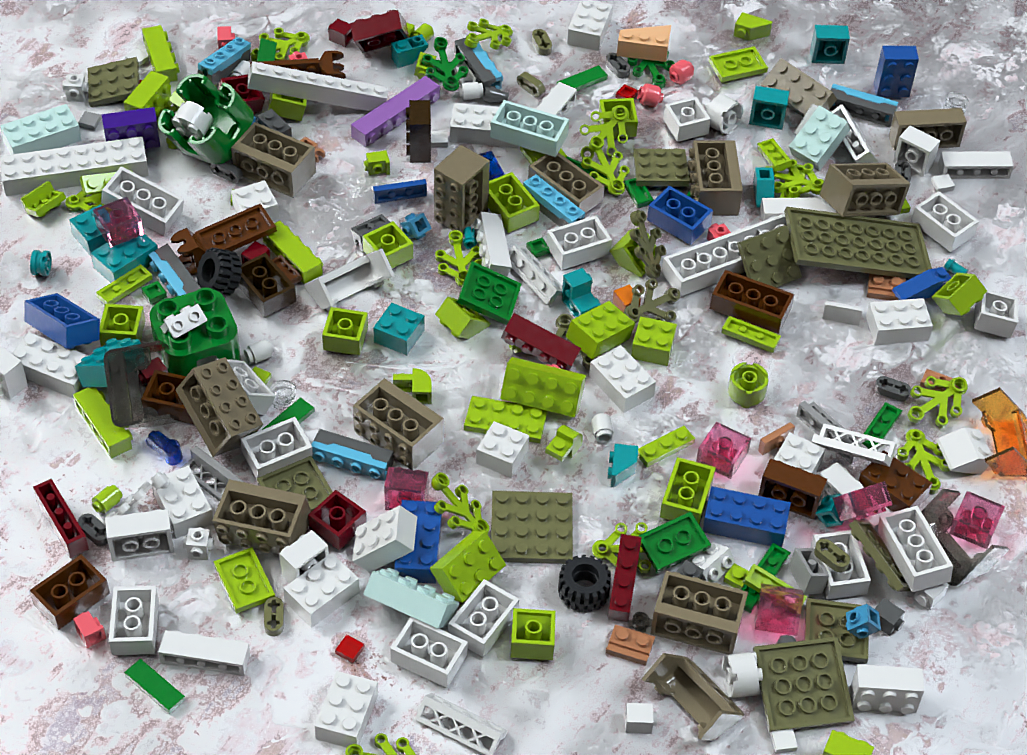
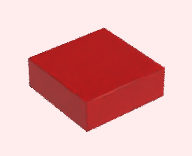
(626, 92)
(349, 648)

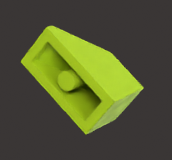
(752, 27)

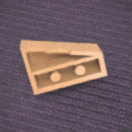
(644, 43)

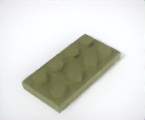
(876, 548)

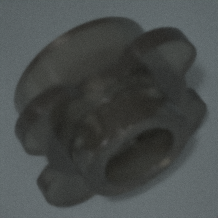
(640, 617)

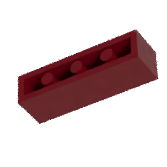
(540, 342)
(61, 518)
(624, 578)

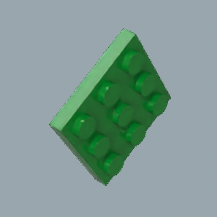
(489, 293)

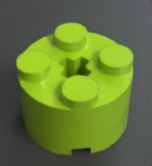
(748, 384)

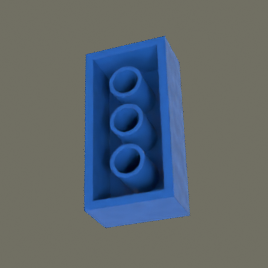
(62, 320)
(746, 517)
(426, 545)

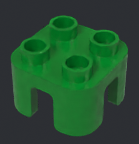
(229, 113)
(214, 337)

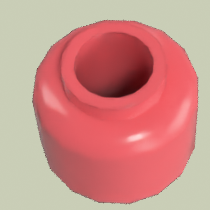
(681, 71)
(650, 95)

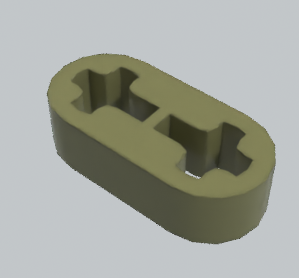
(543, 45)
(530, 84)
(832, 555)
(278, 616)

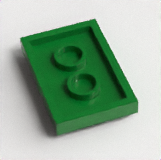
(674, 542)

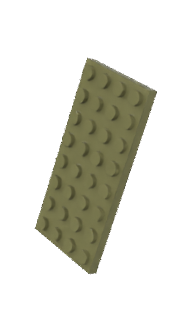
(856, 243)

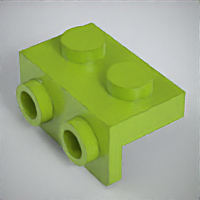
(42, 200)

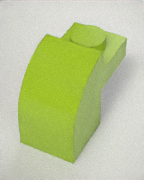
(418, 383)
(565, 443)

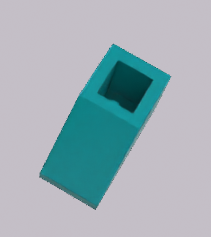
(407, 50)
(763, 184)
(624, 463)

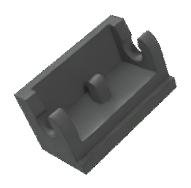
(366, 227)

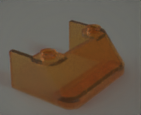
(1008, 431)

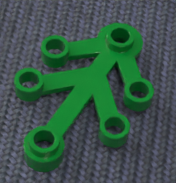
(658, 79)
(448, 81)

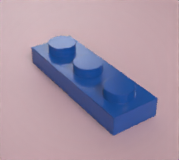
(399, 191)

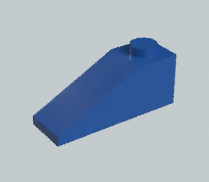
(922, 285)

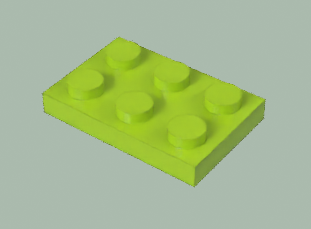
(738, 64)
(244, 580)

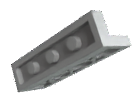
(815, 417)
(212, 469)

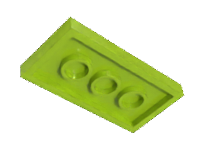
(523, 418)

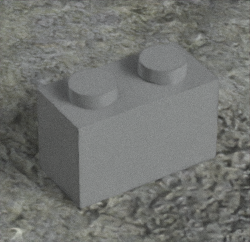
(808, 571)

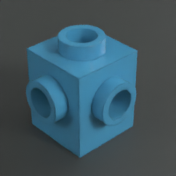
(415, 226)
(863, 621)

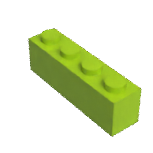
(160, 52)
(295, 252)
(97, 415)

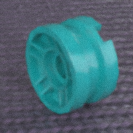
(40, 263)

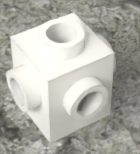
(75, 87)
(198, 543)

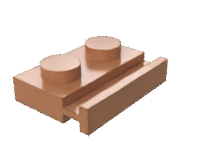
(881, 286)
(630, 645)

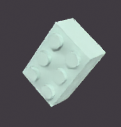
(819, 138)

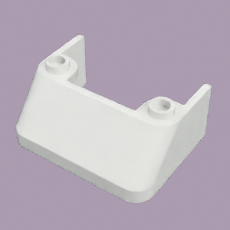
(350, 279)

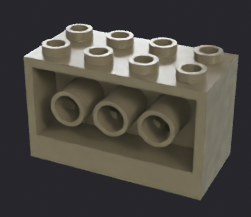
(274, 157)
(716, 176)
(461, 188)
(864, 189)
(218, 406)
(398, 423)
(260, 517)
(698, 612)

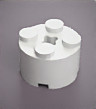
(724, 113)
(192, 120)
(741, 674)

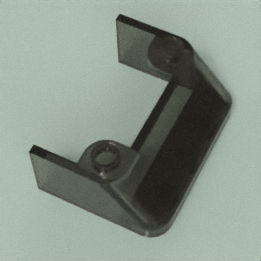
(124, 389)
(964, 567)

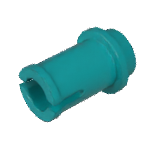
(469, 237)
(954, 267)

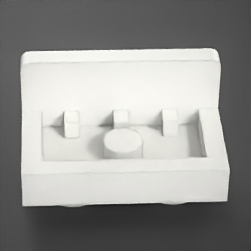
(182, 323)
(714, 561)

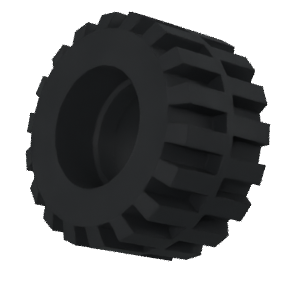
(219, 271)
(584, 569)

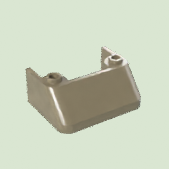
(695, 693)

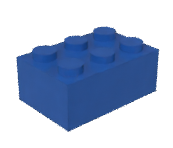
(896, 71)
(679, 215)

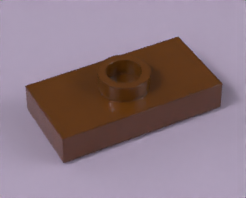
(291, 273)

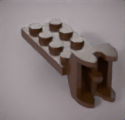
(323, 66)
(226, 234)

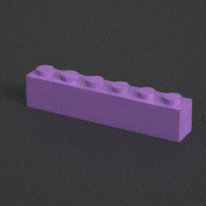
(392, 112)

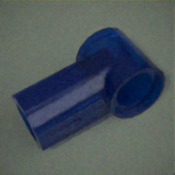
(166, 447)

